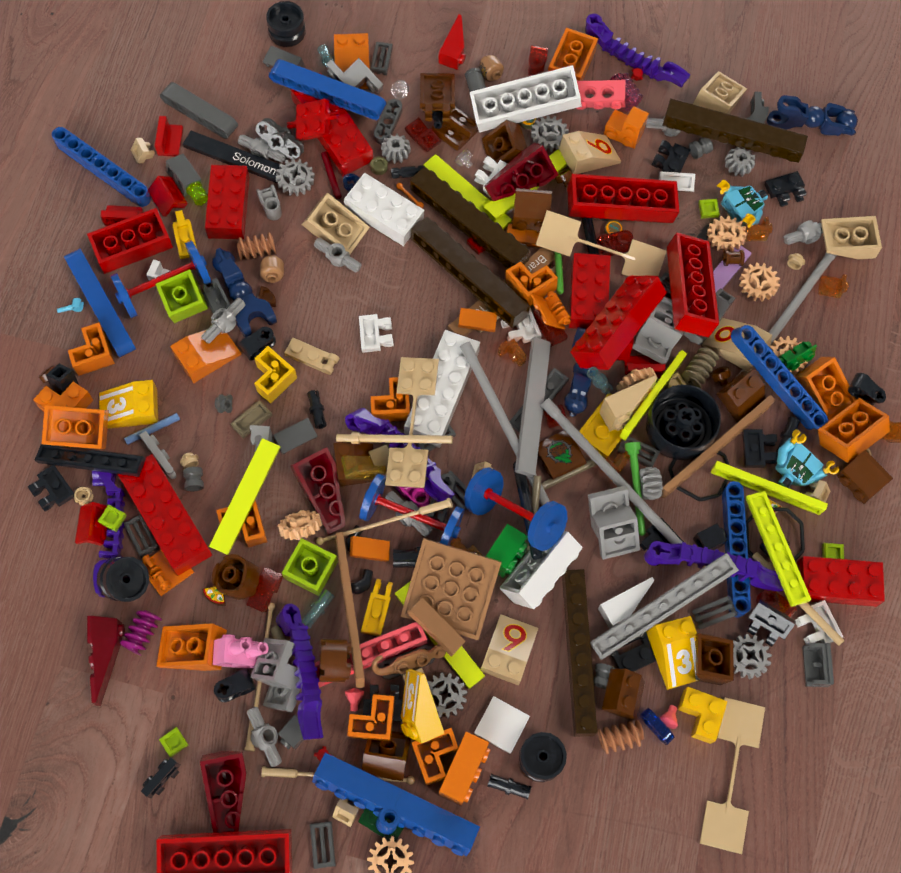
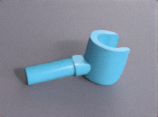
(76, 306)

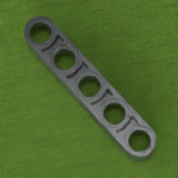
(199, 110)

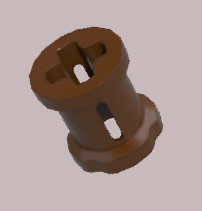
(733, 258)

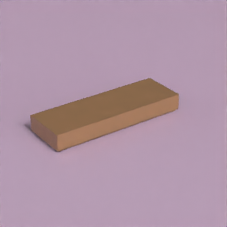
(436, 627)

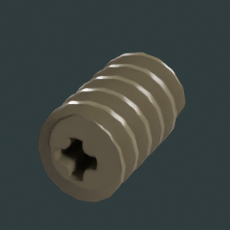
(700, 367)

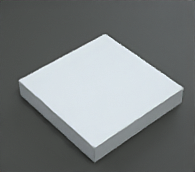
(501, 725)

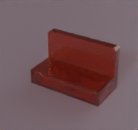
(552, 334)

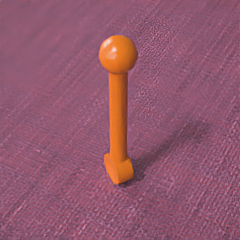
(400, 186)

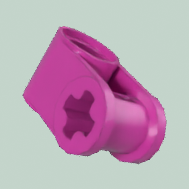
(412, 494)

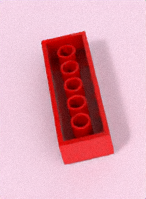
(345, 141)
(622, 198)
(692, 285)
(618, 322)
(166, 517)
(226, 852)

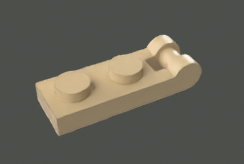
(311, 356)

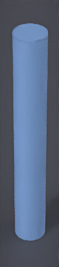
(152, 428)

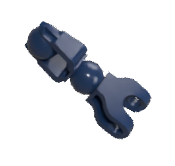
(799, 113)
(224, 262)
(576, 400)

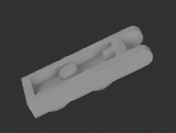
(161, 456)

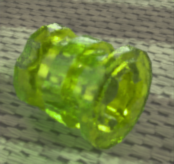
(197, 193)

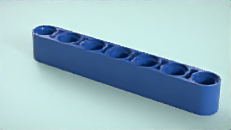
(327, 88)
(79, 151)
(100, 303)
(770, 375)
(738, 539)

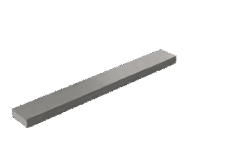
(532, 409)
(664, 606)

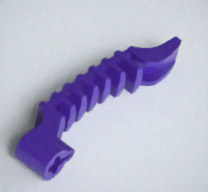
(669, 72)
(364, 421)
(108, 480)
(667, 553)
(310, 708)

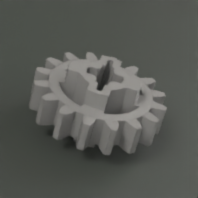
(549, 132)
(301, 182)
(755, 661)
(454, 697)

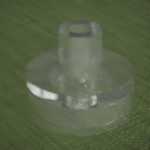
(400, 89)
(464, 158)

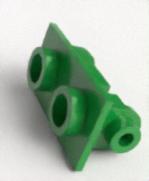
(803, 351)

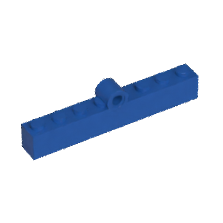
(395, 804)

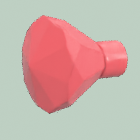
(354, 697)
(669, 717)

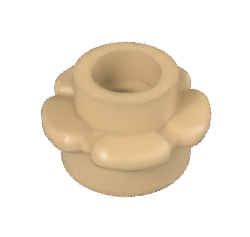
(795, 261)
(189, 460)
(83, 491)

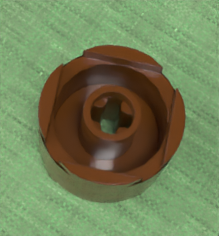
(236, 577)
(334, 660)

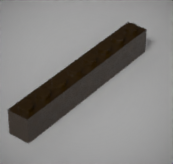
(735, 130)
(468, 218)
(470, 272)
(579, 653)

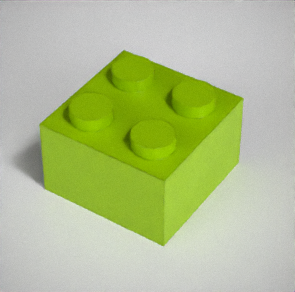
(182, 296)
(310, 567)

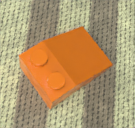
(350, 48)
(201, 358)
(826, 386)
(75, 427)
(189, 647)

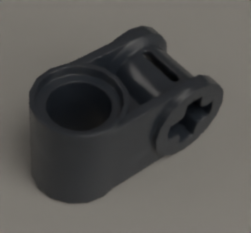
(256, 342)
(865, 388)
(236, 686)

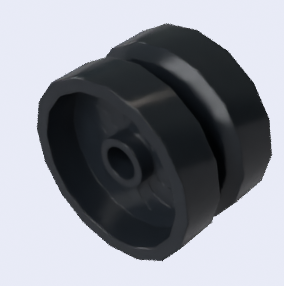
(286, 23)
(123, 579)
(540, 744)

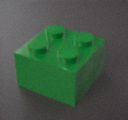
(507, 548)

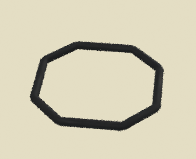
(691, 494)
(791, 514)

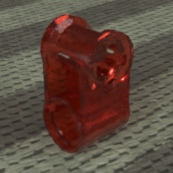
(537, 59)
(614, 242)
(777, 601)

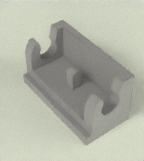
(260, 432)

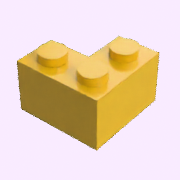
(277, 374)
(708, 711)

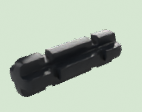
(405, 171)

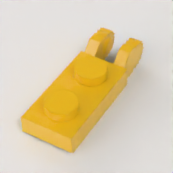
(377, 610)

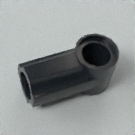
(405, 557)

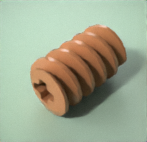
(256, 246)
(621, 736)

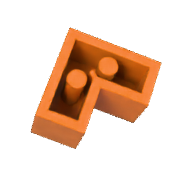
(627, 128)
(525, 283)
(94, 354)
(73, 396)
(393, 406)
(252, 527)
(376, 726)
(429, 755)

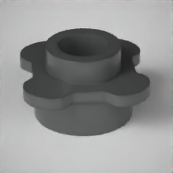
(224, 403)

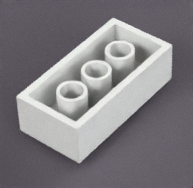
(383, 209)
(535, 578)

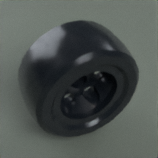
(698, 410)

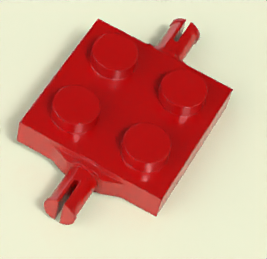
(312, 119)

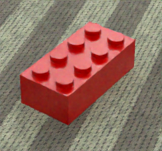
(227, 202)
(130, 240)
(588, 288)
(843, 580)

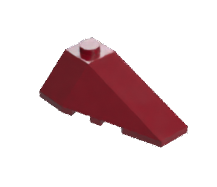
(527, 170)
(320, 484)
(105, 638)
(224, 787)

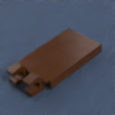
(437, 94)

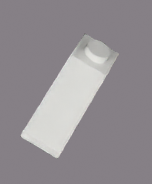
(624, 604)

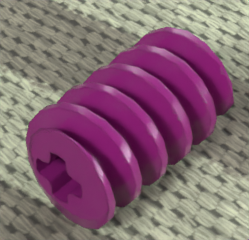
(140, 631)

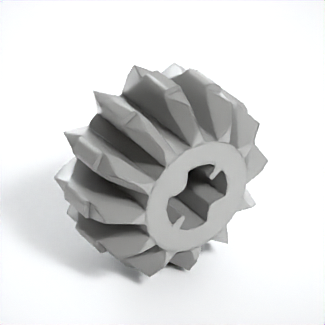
(395, 148)
(739, 161)
(651, 483)

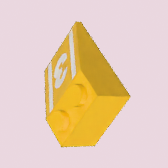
(131, 404)
(675, 651)
(418, 709)

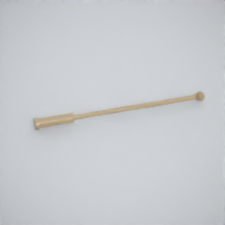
(422, 510)
(249, 746)
(293, 773)

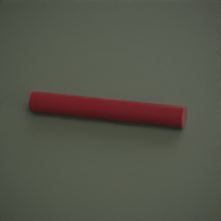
(336, 191)

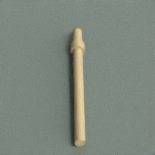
(357, 438)
(807, 608)

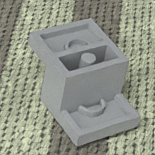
(355, 75)
(658, 334)
(614, 522)
(280, 676)

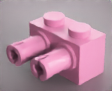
(237, 653)

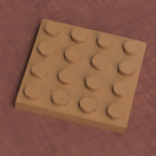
(454, 585)

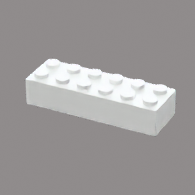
(526, 98)
(435, 412)

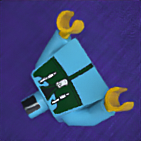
(743, 203)
(799, 465)

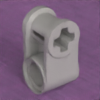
(269, 199)

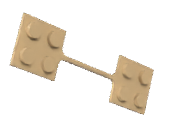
(561, 233)
(409, 465)
(722, 823)

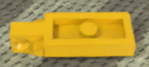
(183, 233)

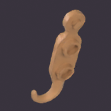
(409, 661)

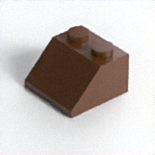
(504, 142)
(530, 208)
(743, 394)
(348, 449)
(864, 477)
(714, 659)
(623, 693)
(387, 758)

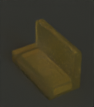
(361, 468)

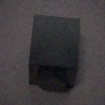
(60, 378)
(711, 537)

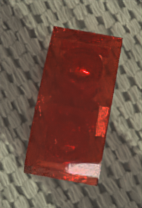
(422, 135)
(268, 584)

